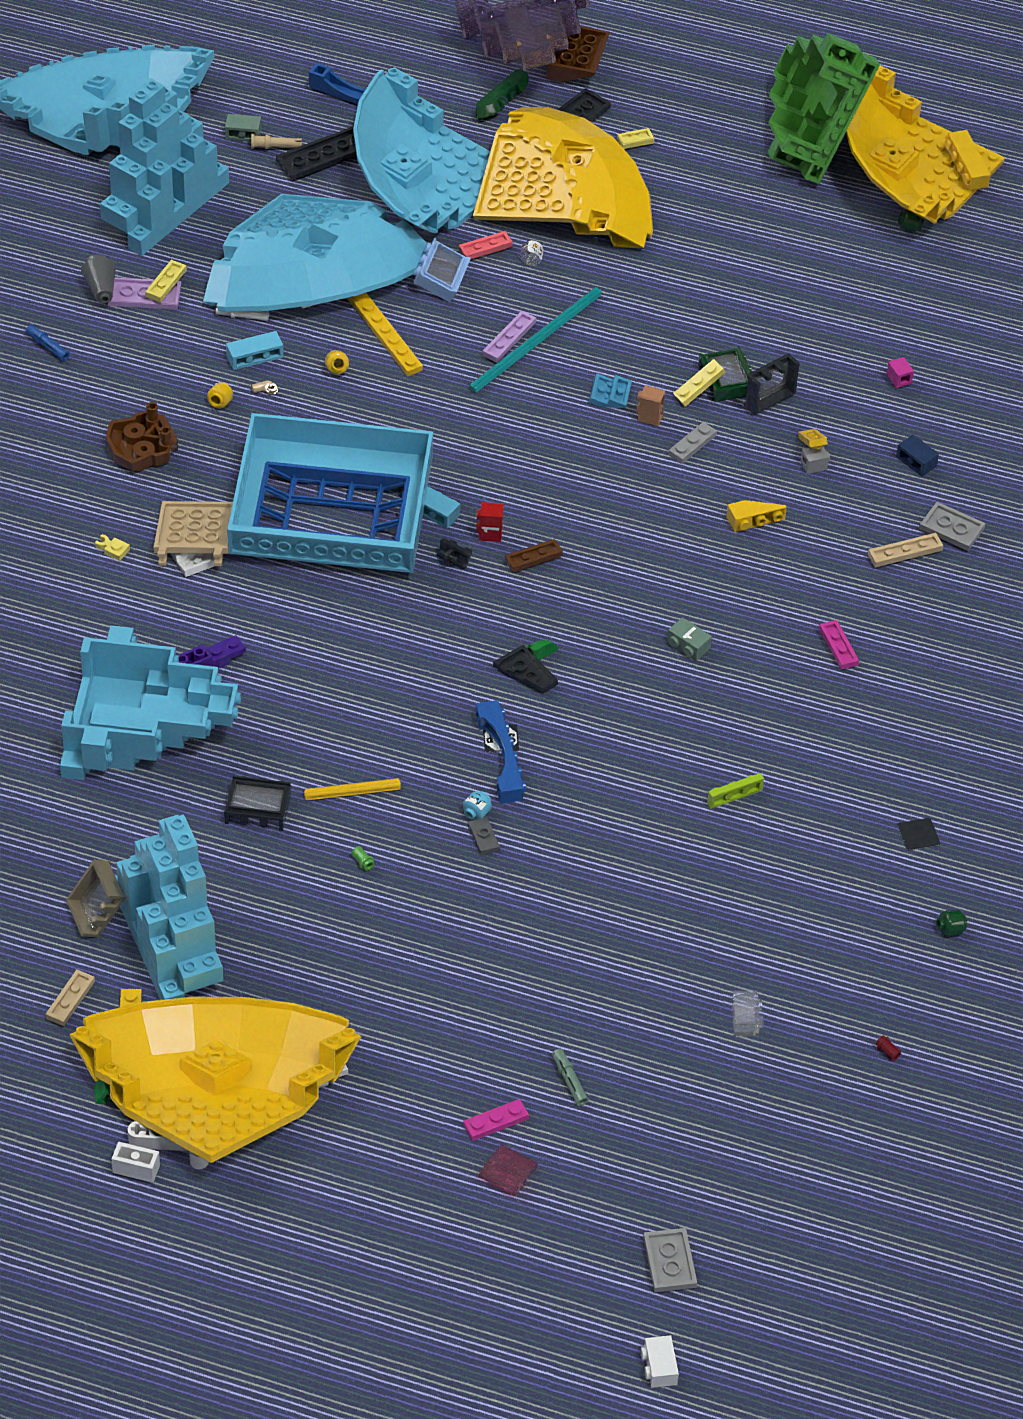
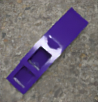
(215, 655)

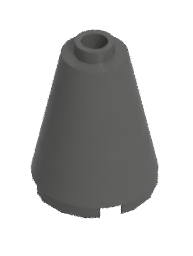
(100, 276)

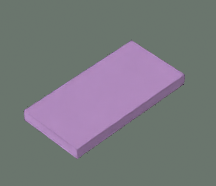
(131, 293)

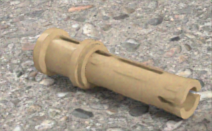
(267, 142)

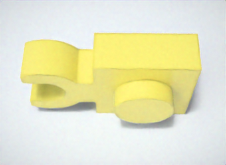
(116, 548)

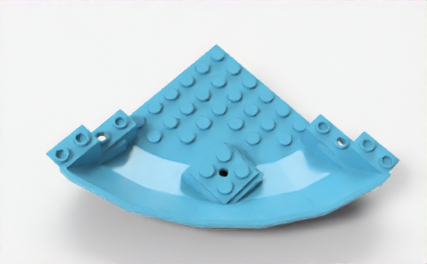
(440, 167)
(311, 254)

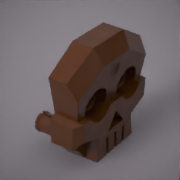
(141, 440)

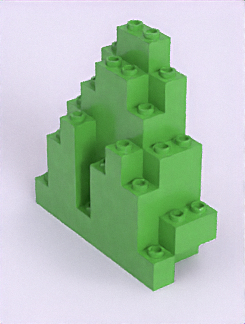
(816, 100)

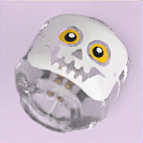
(531, 253)

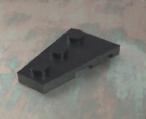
(527, 669)

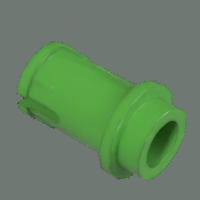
(366, 862)

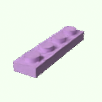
(509, 336)

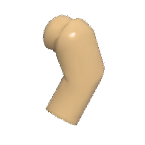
(265, 386)

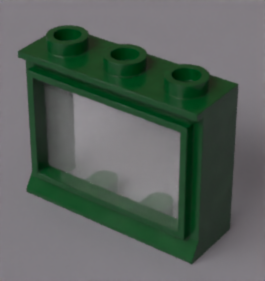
(732, 383)

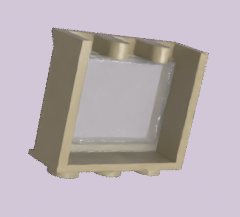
(95, 898)

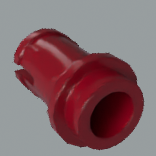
(888, 1048)

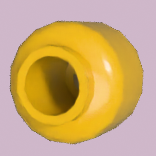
(342, 363)
(220, 395)

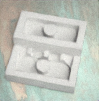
(193, 562)

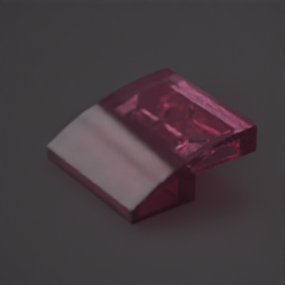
(508, 1170)

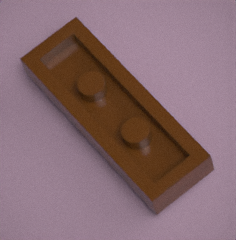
(533, 555)

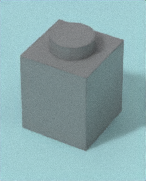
(815, 459)

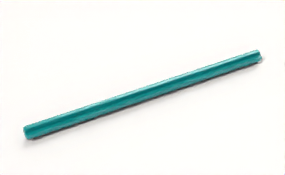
(533, 341)

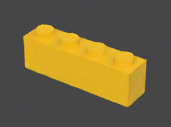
(968, 160)

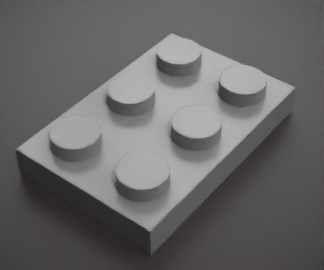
(952, 526)
(670, 1260)

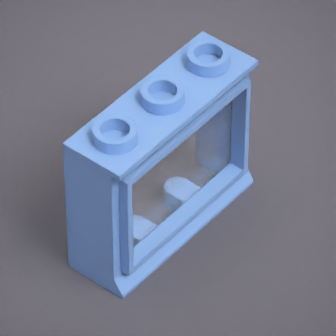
(441, 270)

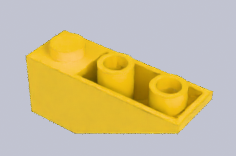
(751, 514)

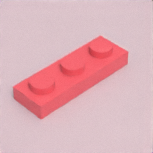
(486, 245)

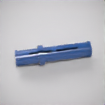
(42, 338)

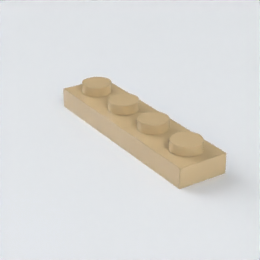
(905, 550)

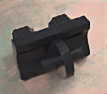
(454, 554)

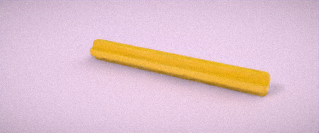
(352, 789)

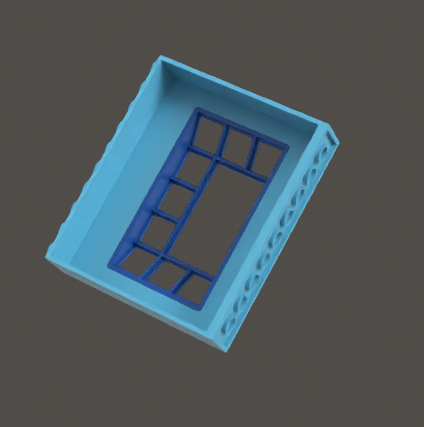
(336, 457)

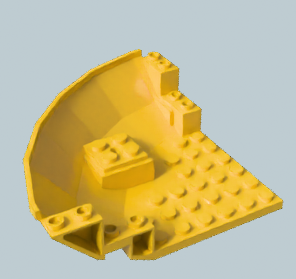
(908, 152)
(537, 178)
(214, 1066)

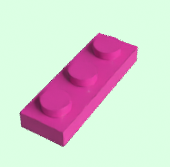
(838, 644)
(495, 1120)

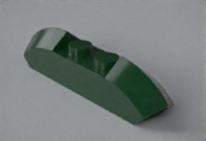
(502, 94)

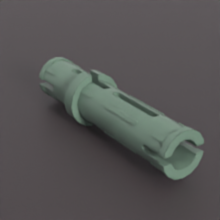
(566, 1070)

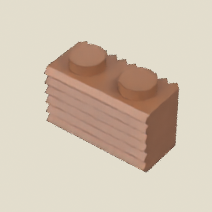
(650, 405)

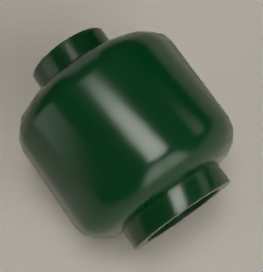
(910, 222)
(951, 923)

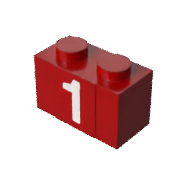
(490, 522)

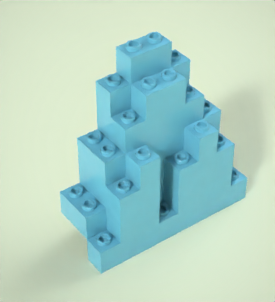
(161, 169)
(139, 703)
(170, 910)

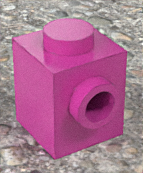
(900, 372)

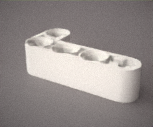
(144, 1137)

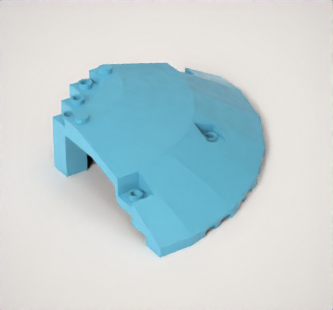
(87, 96)

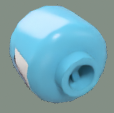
(477, 805)

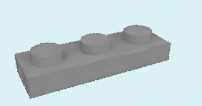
(692, 442)

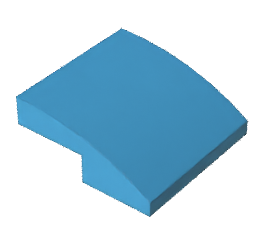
(609, 391)

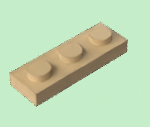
(70, 997)

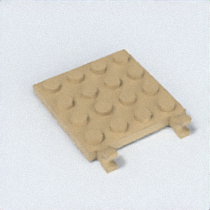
(193, 529)

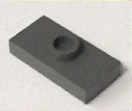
(483, 836)

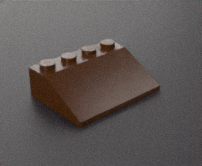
(580, 57)

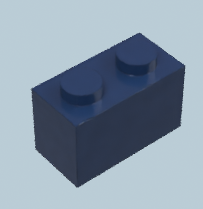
(917, 455)

